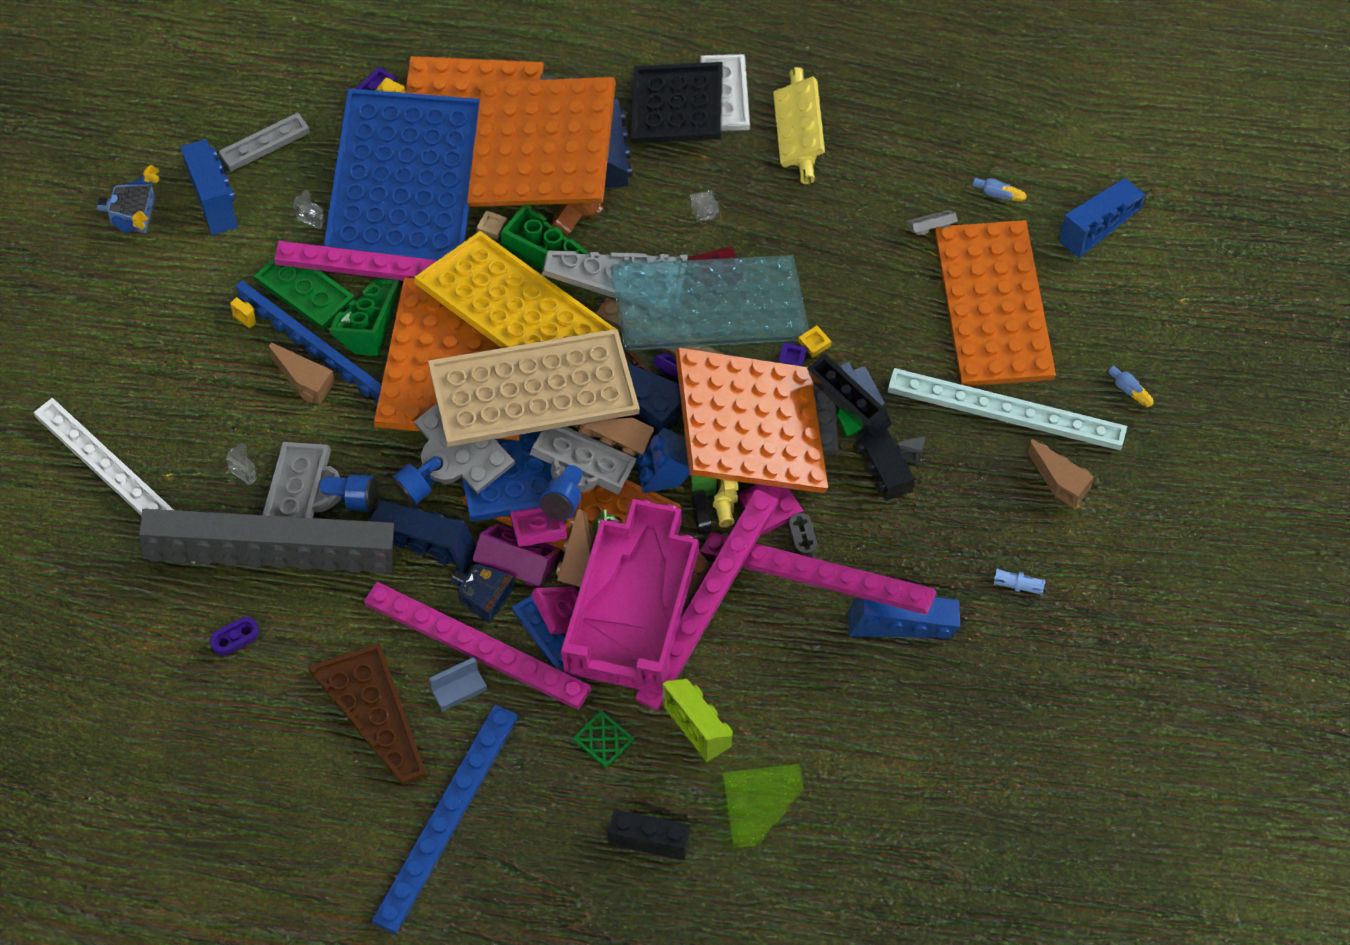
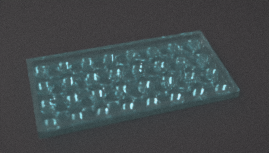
(709, 302)

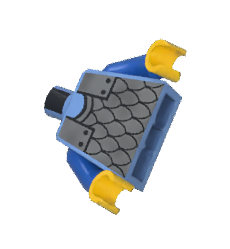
(131, 203)

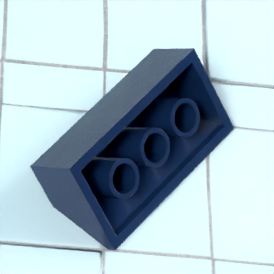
(617, 167)

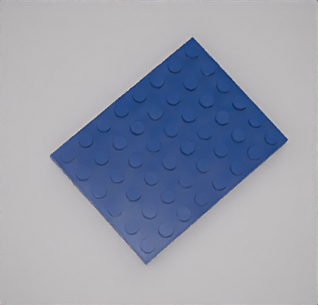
(402, 174)

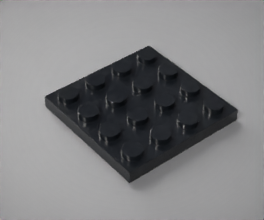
(677, 102)

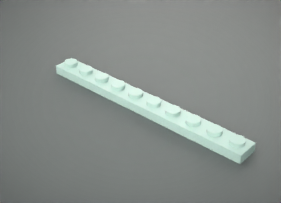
(1007, 409)

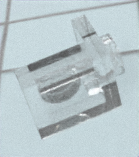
(704, 206)
(307, 211)
(240, 465)

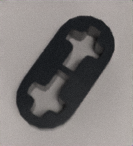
(701, 511)

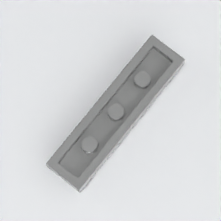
(264, 142)

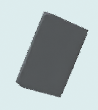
(912, 449)

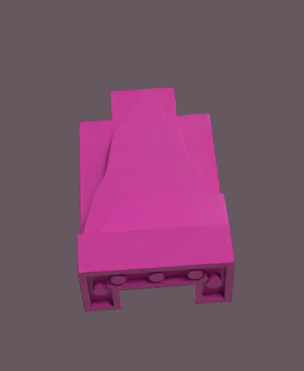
(631, 599)

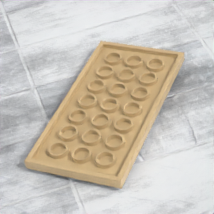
(532, 387)

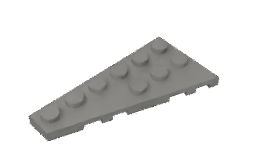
(593, 270)

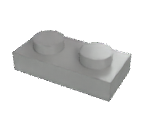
(923, 224)

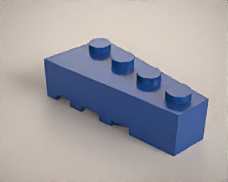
(210, 186)
(1100, 216)
(882, 620)

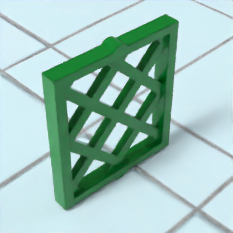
(618, 751)

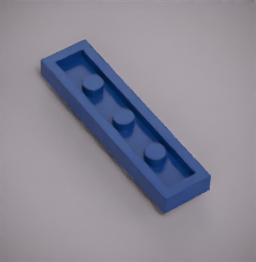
(548, 643)

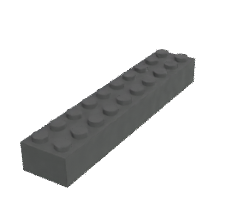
(267, 541)

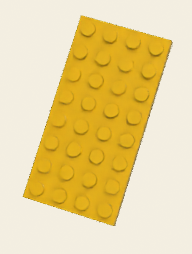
(505, 296)

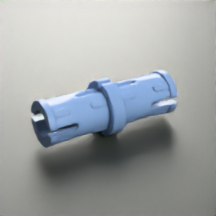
(1019, 582)

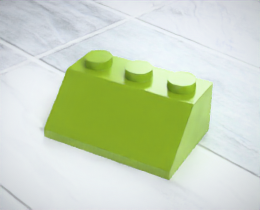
(696, 718)

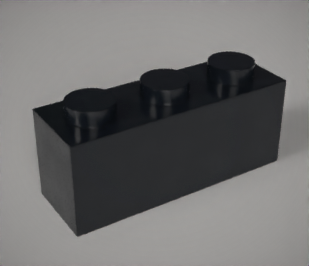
(885, 464)
(649, 834)

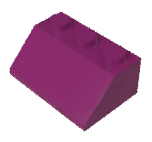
(500, 551)

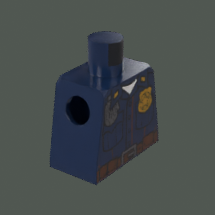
(483, 590)

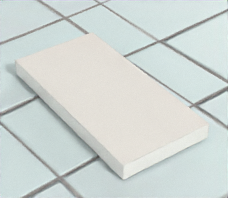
(735, 97)

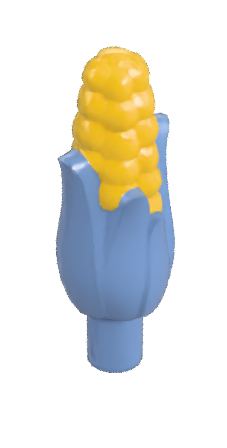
(997, 189)
(1131, 386)

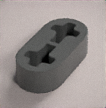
(807, 534)

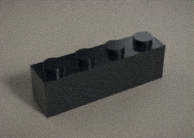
(849, 396)

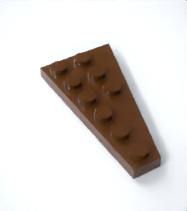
(369, 700)

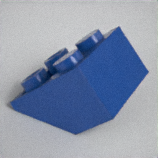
(663, 462)

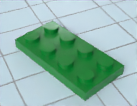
(305, 291)

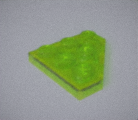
(759, 800)

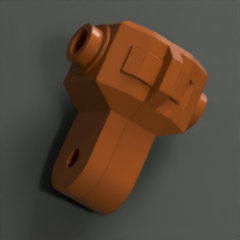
(569, 214)

